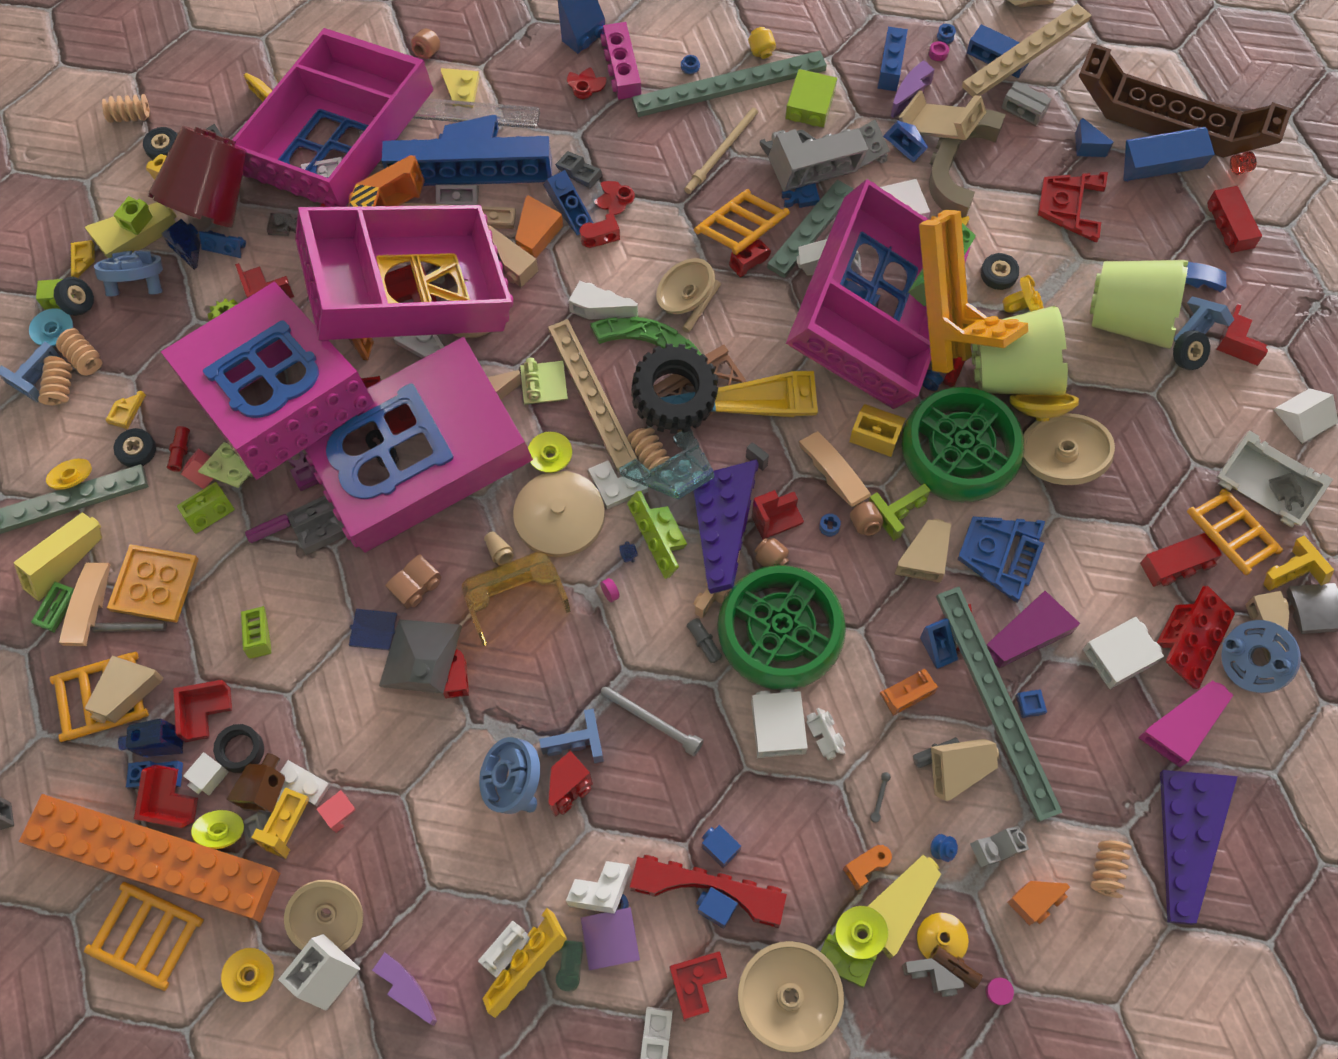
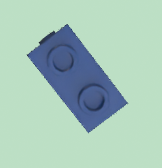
(221, 244)

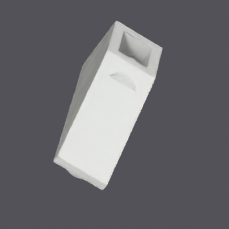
(597, 303)

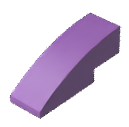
(915, 81)
(405, 988)

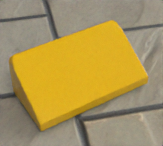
(257, 86)

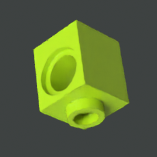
(133, 215)
(45, 294)

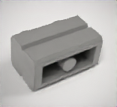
(1026, 103)

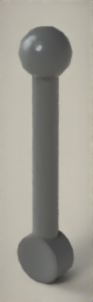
(875, 816)

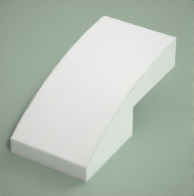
(656, 1033)

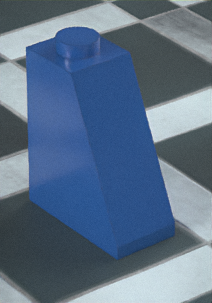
(480, 127)

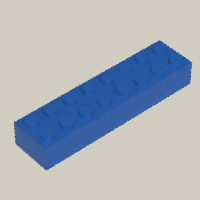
(475, 159)

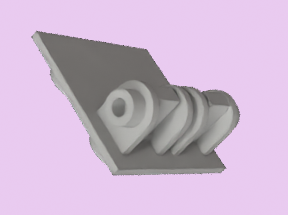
(875, 142)

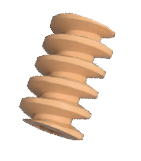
(126, 110)
(78, 352)
(55, 381)
(647, 447)
(1109, 868)

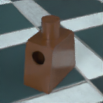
(258, 786)

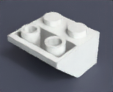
(319, 973)

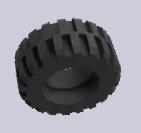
(681, 362)

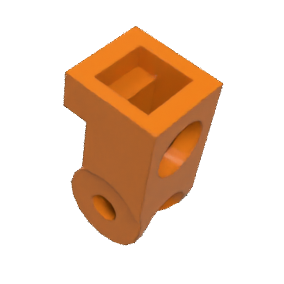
(873, 860)

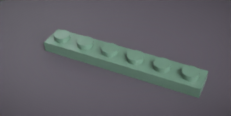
(809, 229)

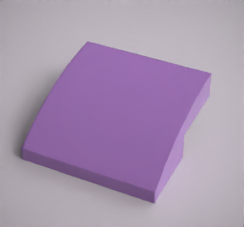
(610, 939)

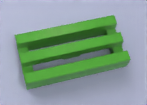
(57, 610)

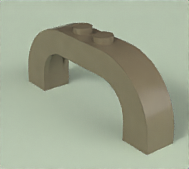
(941, 186)

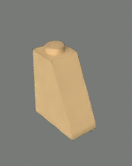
(927, 552)
(120, 689)
(961, 766)

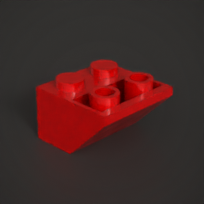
(568, 782)

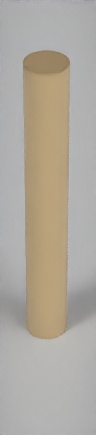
(699, 310)

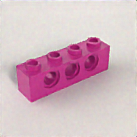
(622, 61)

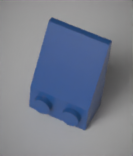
(580, 23)

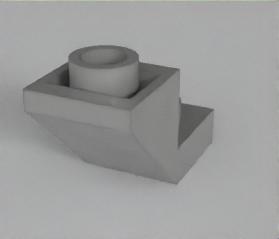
(1000, 846)
(941, 978)

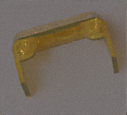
(509, 575)

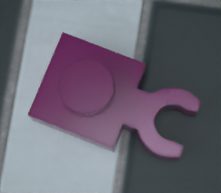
(303, 472)

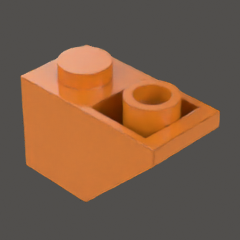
(1036, 898)

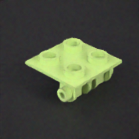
(543, 381)
(226, 467)

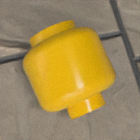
(762, 42)

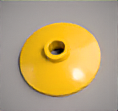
(68, 474)
(929, 935)
(235, 972)

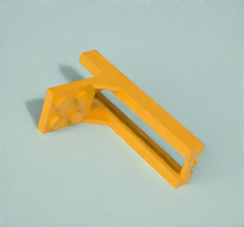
(951, 319)

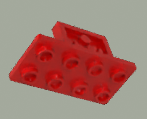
(1195, 635)

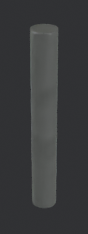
(129, 627)

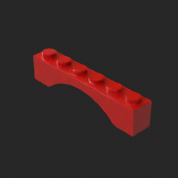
(656, 878)

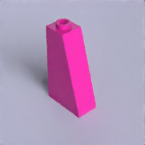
(1186, 726)

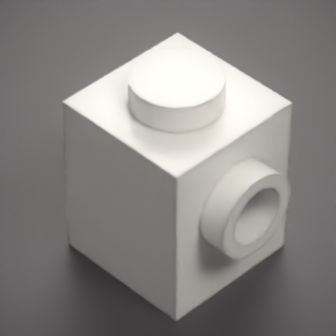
(205, 774)

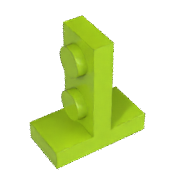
(899, 509)

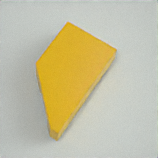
(81, 257)
(124, 410)

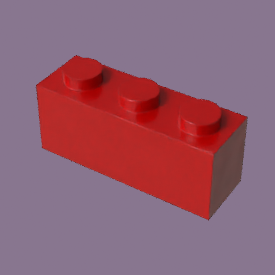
(1234, 219)
(1181, 560)

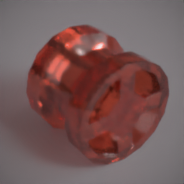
(1243, 162)

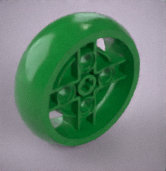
(971, 409)
(819, 649)

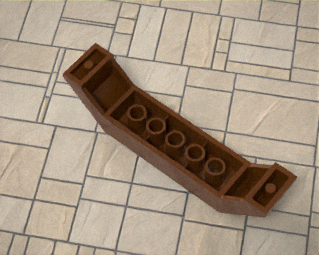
(1167, 110)

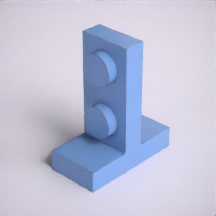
(1205, 315)
(29, 372)
(575, 740)

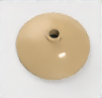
(685, 286)
(306, 919)

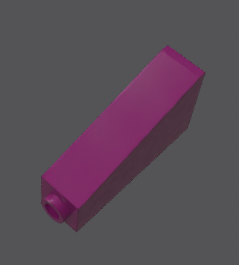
(1031, 630)

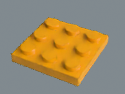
(153, 583)

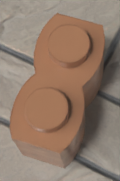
(413, 581)

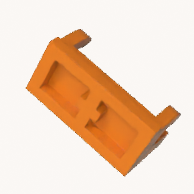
(909, 691)

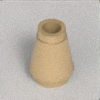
(498, 549)

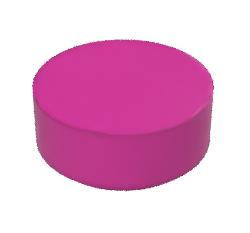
(938, 51)
(610, 589)
(999, 991)

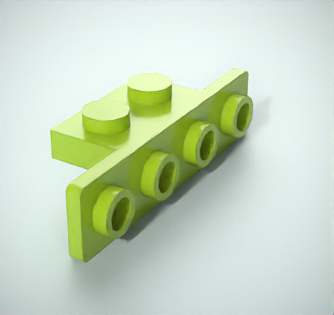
(659, 532)

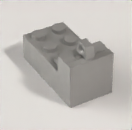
(815, 160)

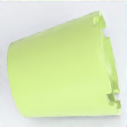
(1139, 299)
(1028, 364)

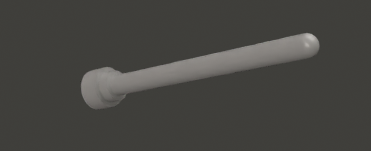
(691, 743)

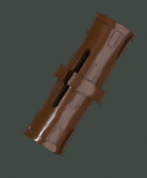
(956, 966)

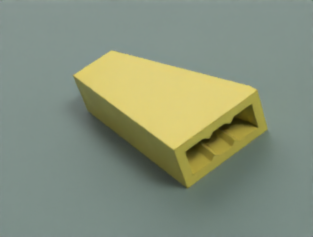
(114, 239)
(57, 555)
(904, 901)

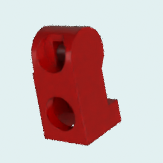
(601, 232)
(749, 257)
(458, 678)

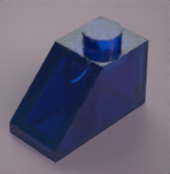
(184, 242)

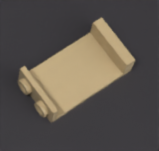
(943, 120)

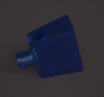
(151, 739)

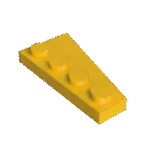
(525, 963)

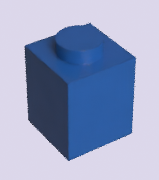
(720, 845)
(716, 907)

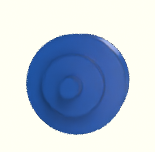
(944, 847)

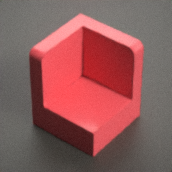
(192, 466)
(336, 810)

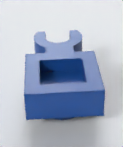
(804, 196)

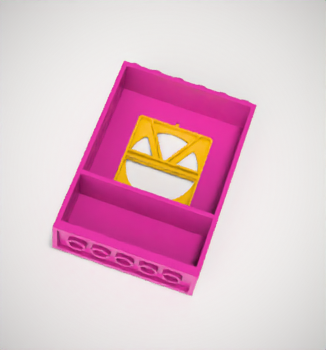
(353, 248)

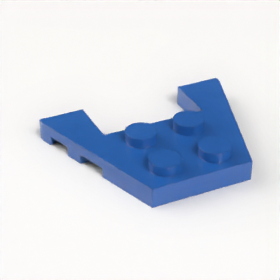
(988, 547)

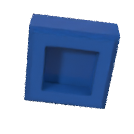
(1031, 703)

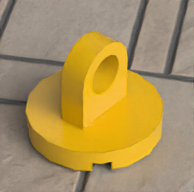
(1025, 298)

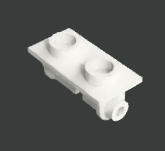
(831, 741)
(501, 951)

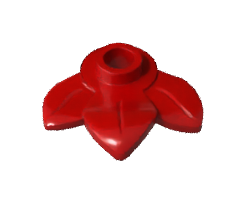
(585, 83)
(613, 197)

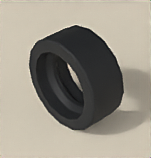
(228, 734)

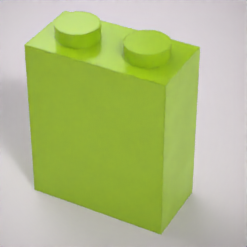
(811, 98)

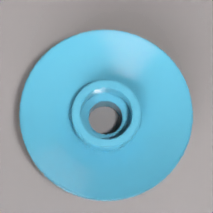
(46, 322)

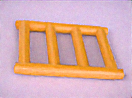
(751, 236)
(1229, 548)
(91, 725)
(138, 971)

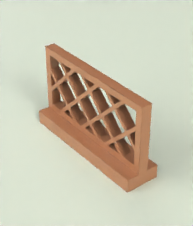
(717, 357)

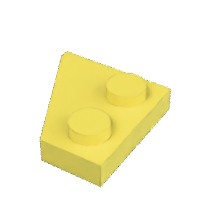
(461, 84)

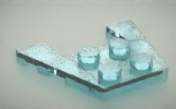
(676, 475)

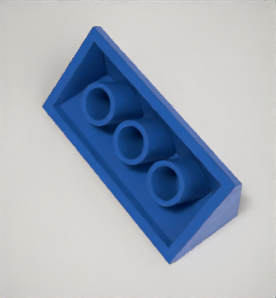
(1167, 153)

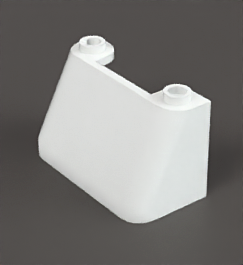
(1256, 463)

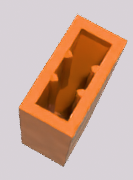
(537, 226)

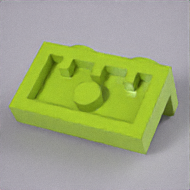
(205, 507)
(848, 968)

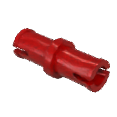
(178, 449)

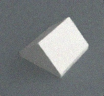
(1308, 414)

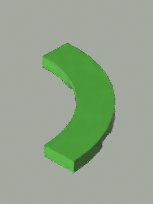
(639, 329)

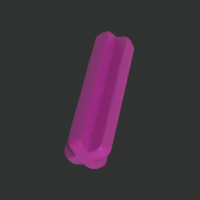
(267, 528)

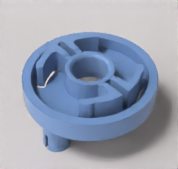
(129, 267)
(1240, 648)
(523, 777)

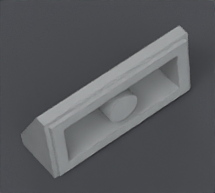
(457, 194)

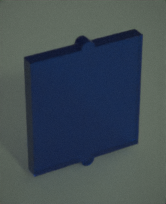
(372, 629)

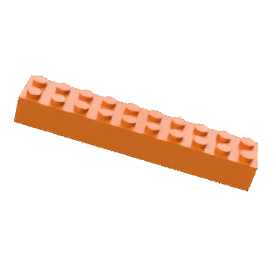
(150, 857)

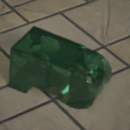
(569, 974)

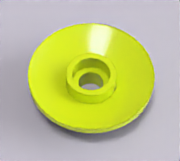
(546, 444)
(218, 829)
(856, 920)

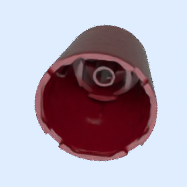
(201, 176)

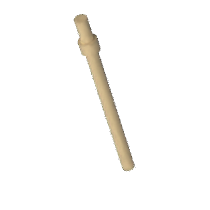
(700, 175)

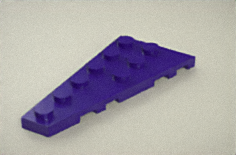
(722, 519)
(1192, 827)

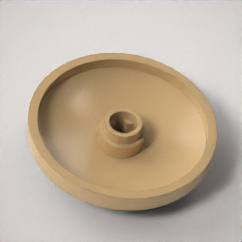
(1068, 449)
(559, 514)
(790, 997)

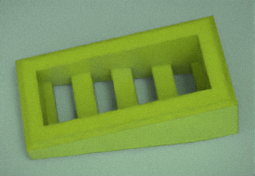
(258, 646)

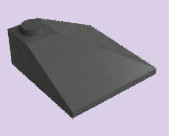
(420, 656)

